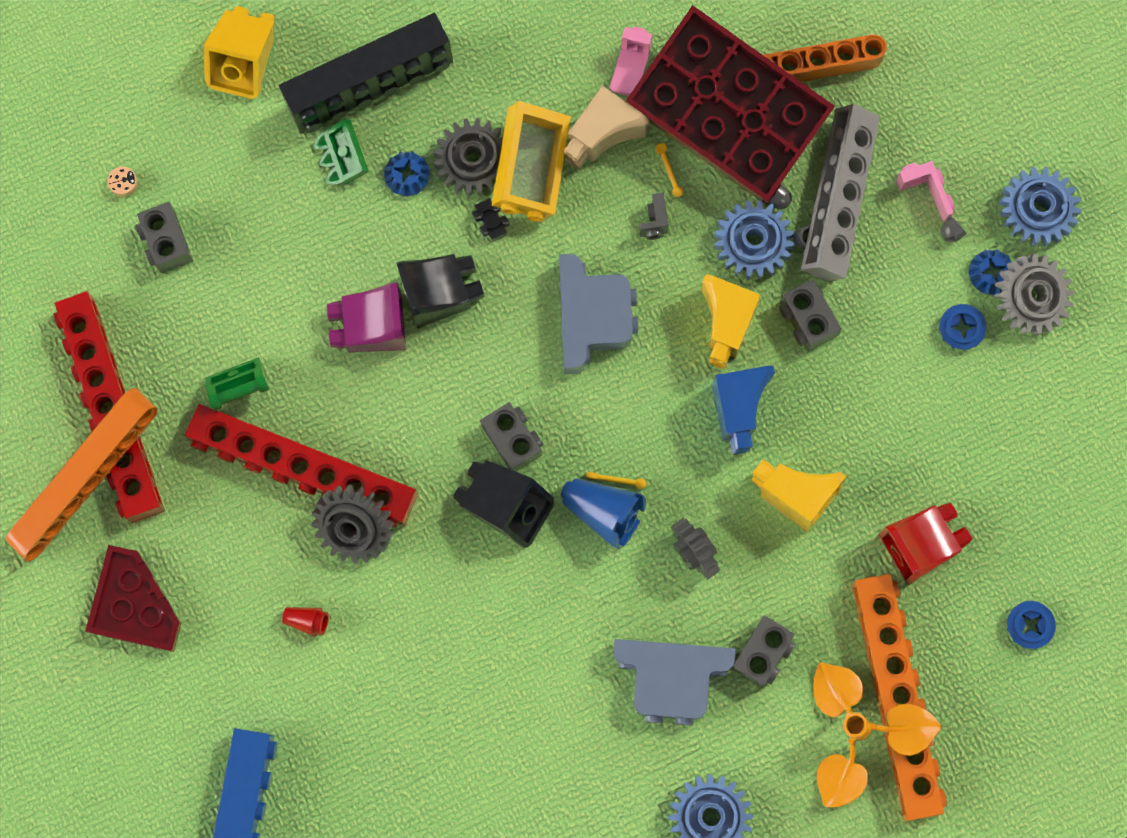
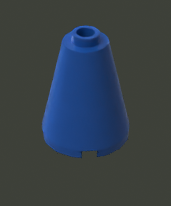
(604, 509)

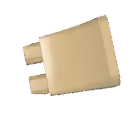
(602, 125)

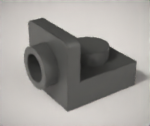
(657, 213)

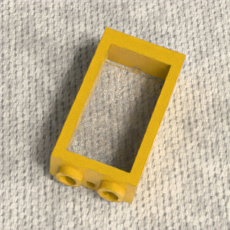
(531, 161)

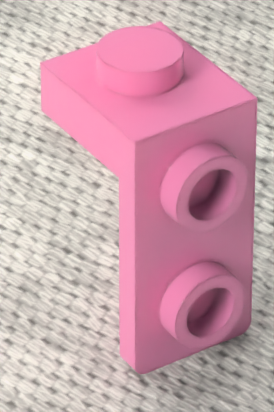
(632, 60)
(914, 175)

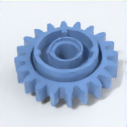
(1034, 223)
(754, 257)
(710, 796)

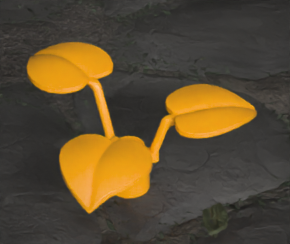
(909, 731)

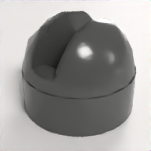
(781, 198)
(952, 231)
(800, 237)

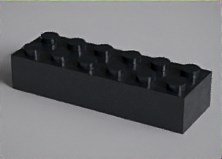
(367, 73)

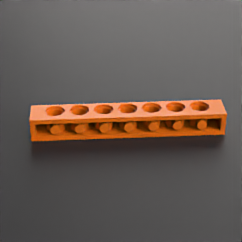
(865, 593)

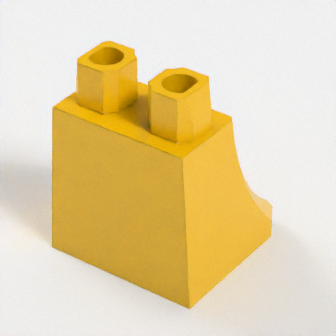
(238, 52)
(731, 316)
(796, 493)

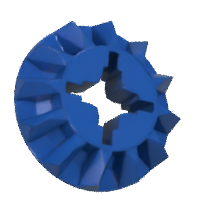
(414, 183)
(980, 264)
(972, 317)
(1045, 627)

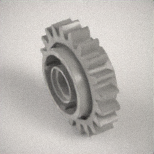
(1017, 298)

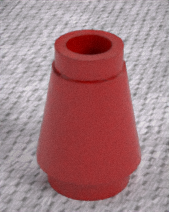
(306, 619)

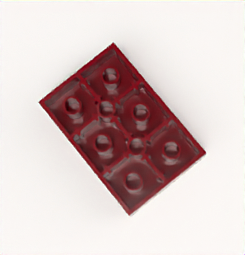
(729, 104)

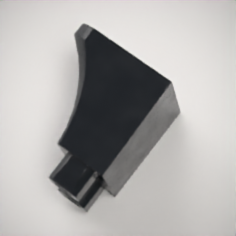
(437, 287)
(506, 501)

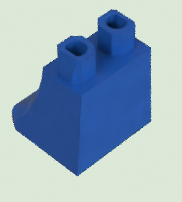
(737, 403)

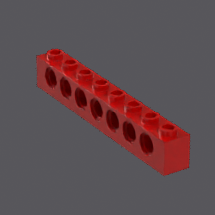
(69, 314)
(207, 422)

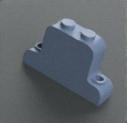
(593, 313)
(672, 677)

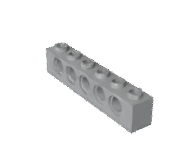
(840, 193)

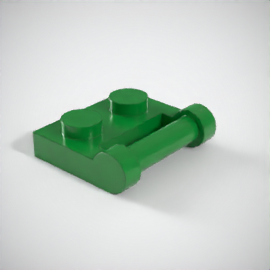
(236, 383)

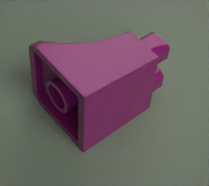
(370, 320)

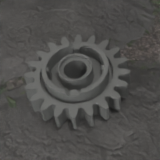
(458, 146)
(370, 525)

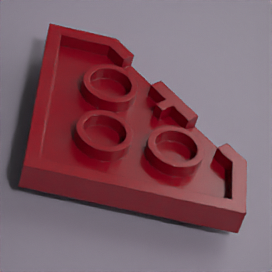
(132, 604)

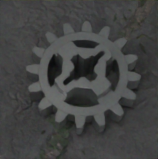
(695, 548)

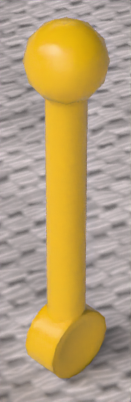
(661, 149)
(640, 483)

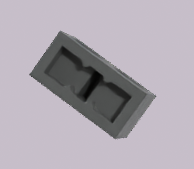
(169, 235)
(816, 313)
(506, 440)
(757, 648)

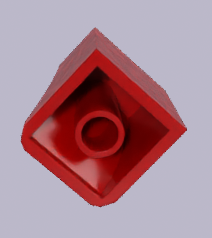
(924, 541)

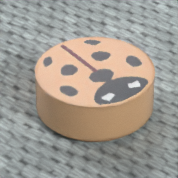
(122, 181)

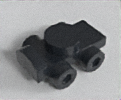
(492, 223)

